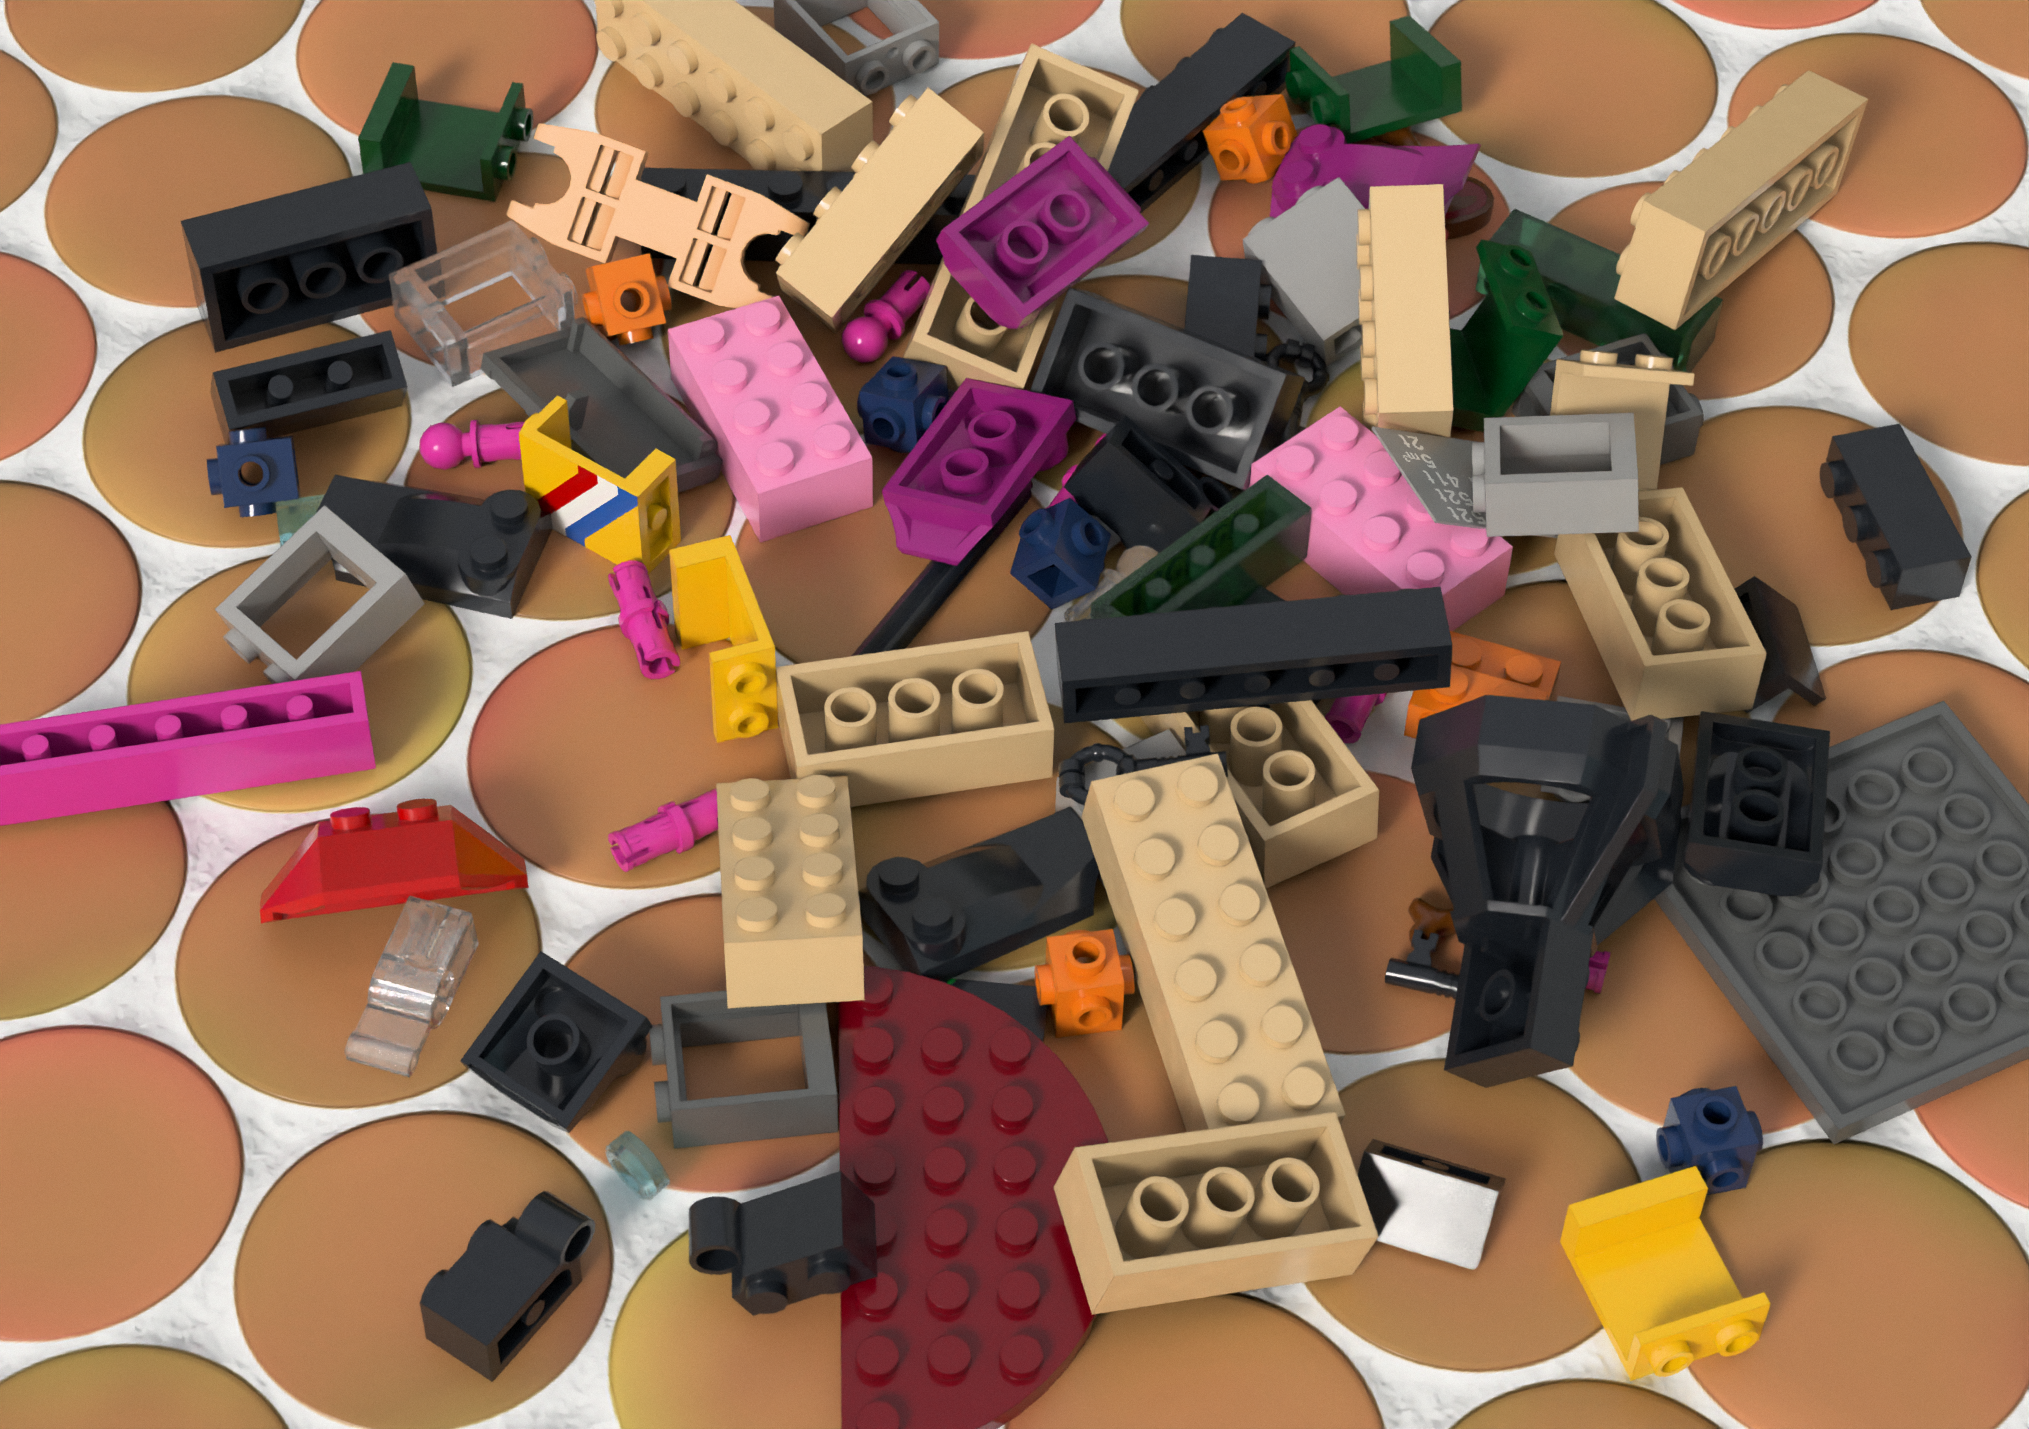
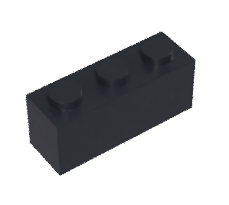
(310, 387)
(1895, 517)

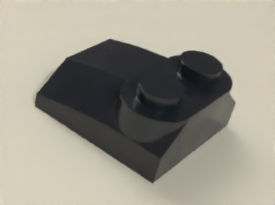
(557, 1043)

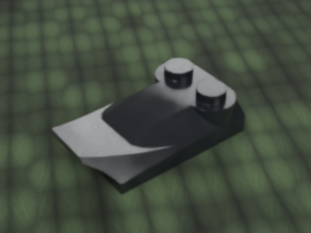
(447, 543)
(1757, 805)
(982, 897)

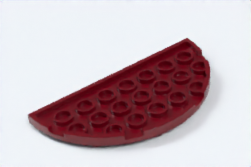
(958, 1141)

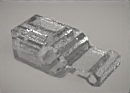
(413, 985)

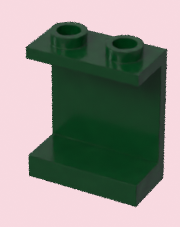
(1408, 90)
(448, 145)
(1503, 338)

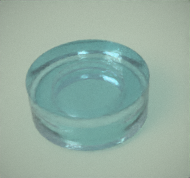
(637, 1165)

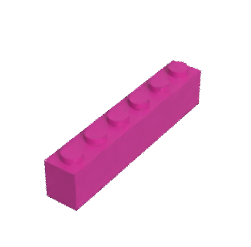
(184, 747)

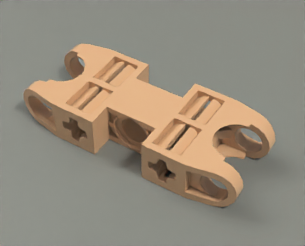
(654, 217)

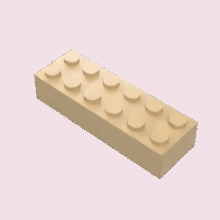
(739, 81)
(1043, 107)
(1738, 199)
(1206, 947)

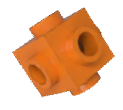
(1250, 137)
(648, 293)
(1084, 982)

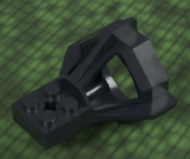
(1540, 876)

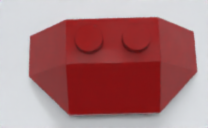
(386, 858)

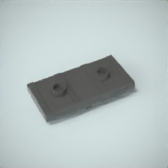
(611, 403)

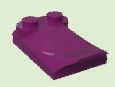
(1323, 155)
(1039, 234)
(973, 467)

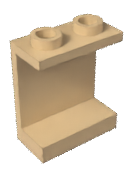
(1604, 387)

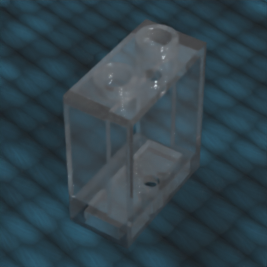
(438, 280)

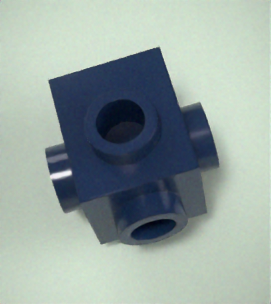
(902, 402)
(278, 465)
(1060, 553)
(1713, 1134)

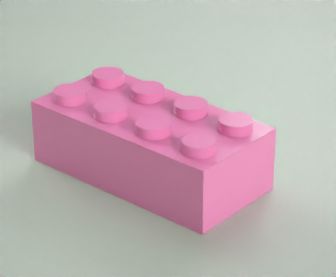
(773, 418)
(1372, 527)

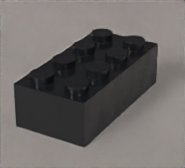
(306, 255)
(1184, 390)

